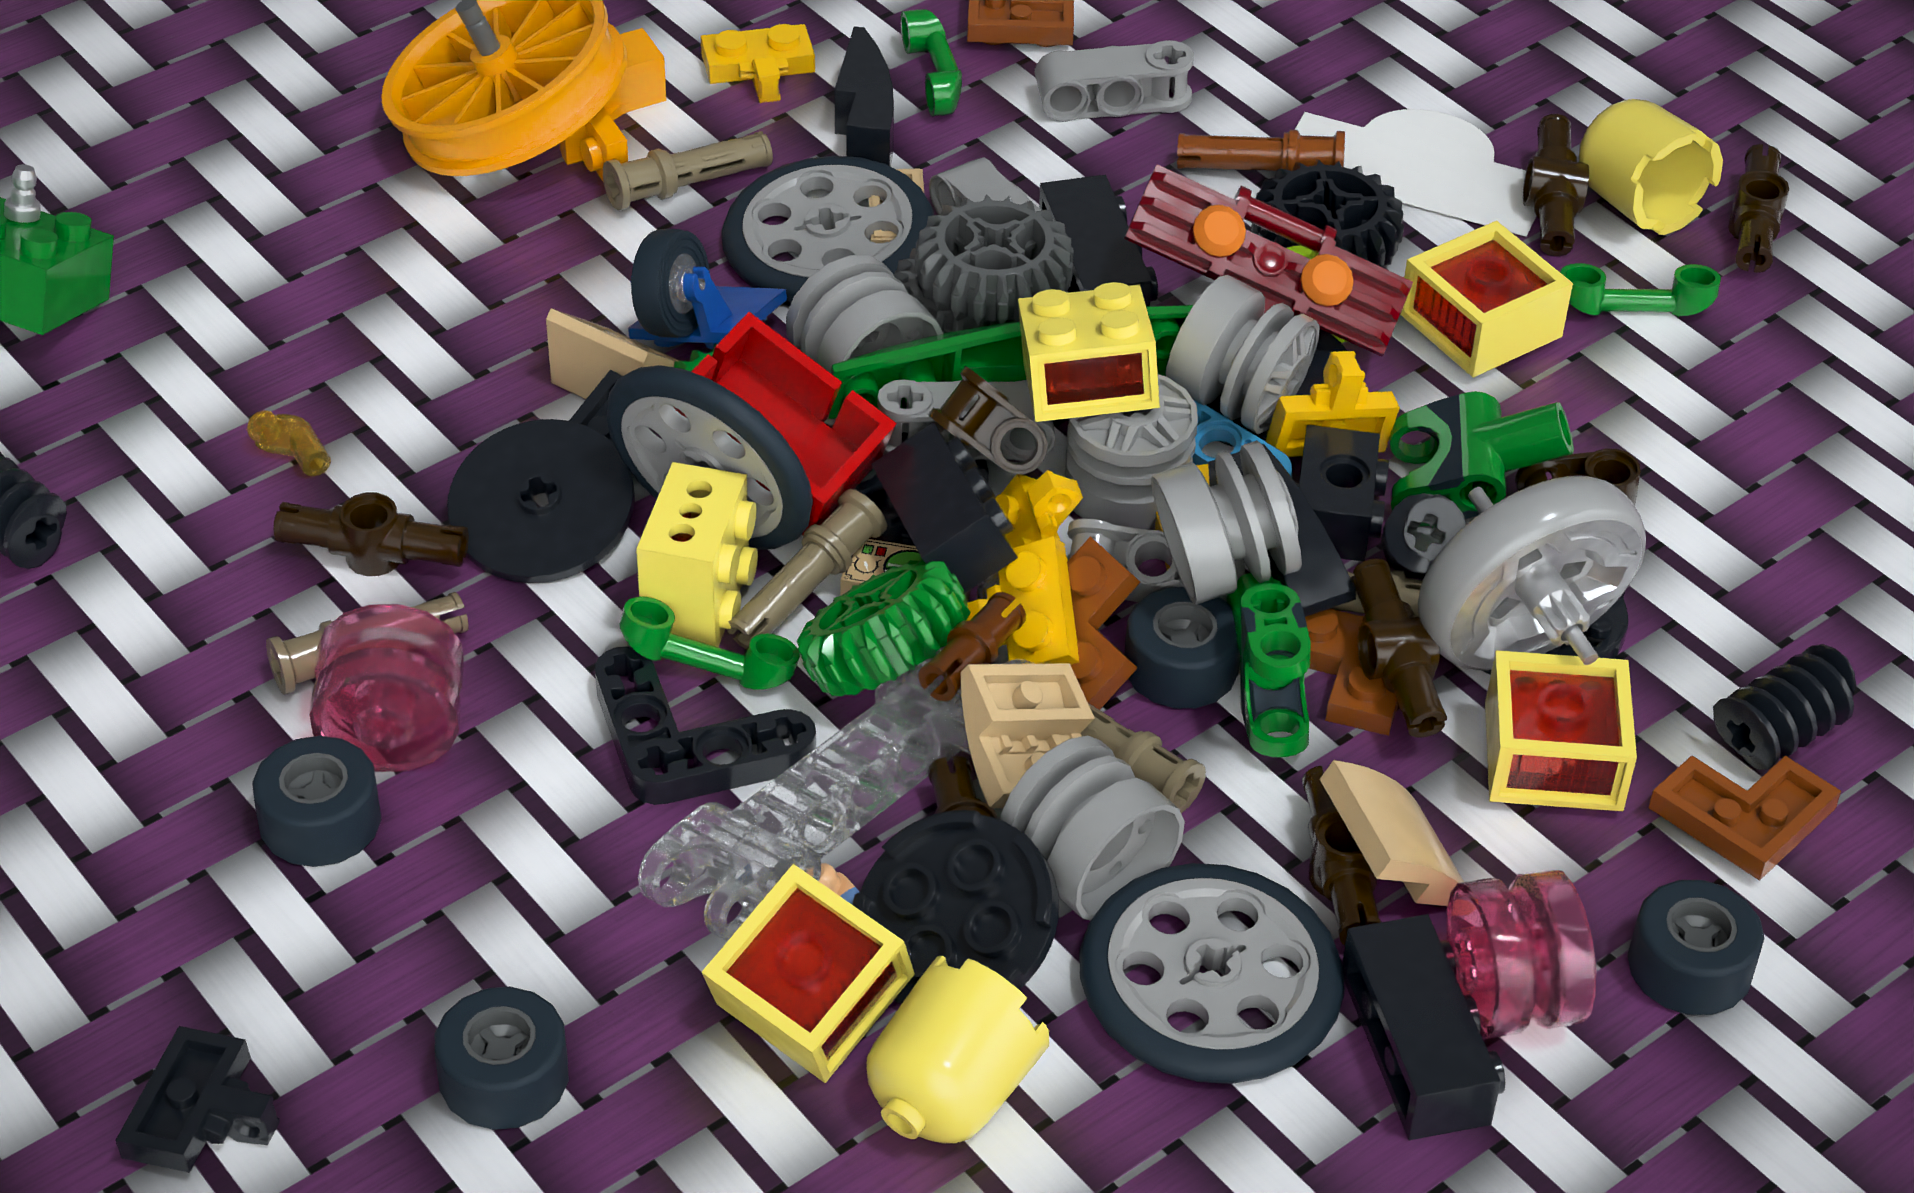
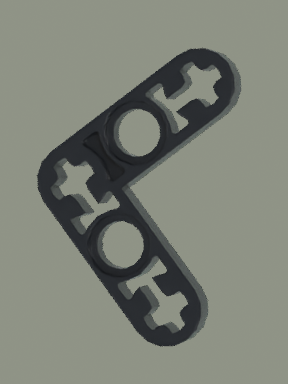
(670, 749)

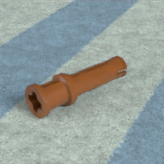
(1259, 152)

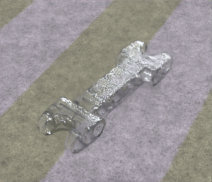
(807, 806)

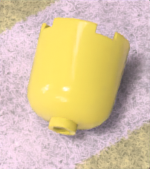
(1650, 164)
(953, 1053)

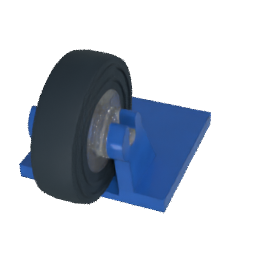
(679, 299)

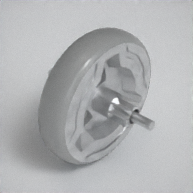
(1532, 571)

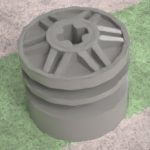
(853, 311)
(1241, 352)
(1121, 451)
(1227, 522)
(1093, 821)

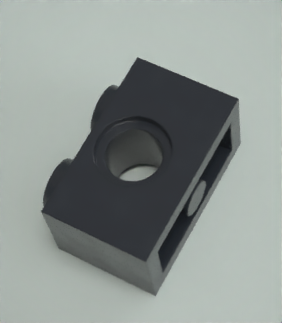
(1340, 482)

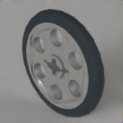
(782, 192)
(648, 400)
(1226, 1047)

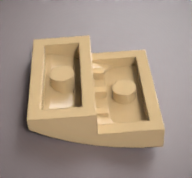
(1016, 718)
(1391, 831)

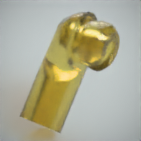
(289, 437)

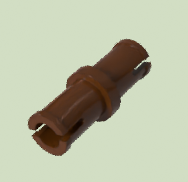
(972, 643)

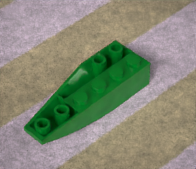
(989, 351)

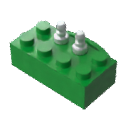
(48, 262)

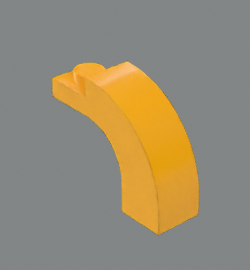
(640, 87)

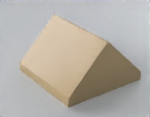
(586, 352)

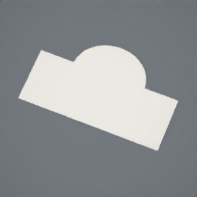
(1433, 165)

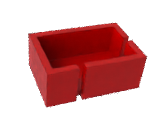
(796, 400)

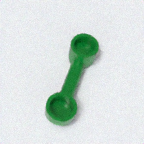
(924, 32)
(1692, 291)
(648, 627)

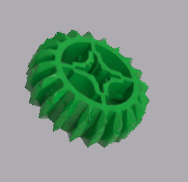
(882, 627)

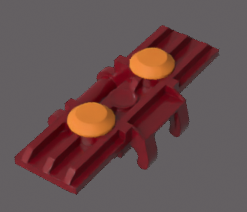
(1210, 237)

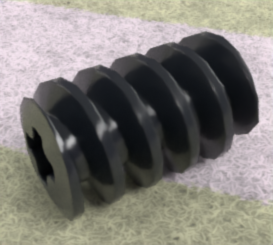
(1408, 515)
(28, 517)
(1787, 706)

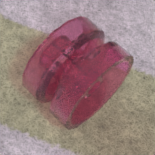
(389, 685)
(1523, 951)

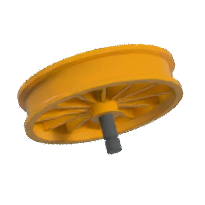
(502, 82)

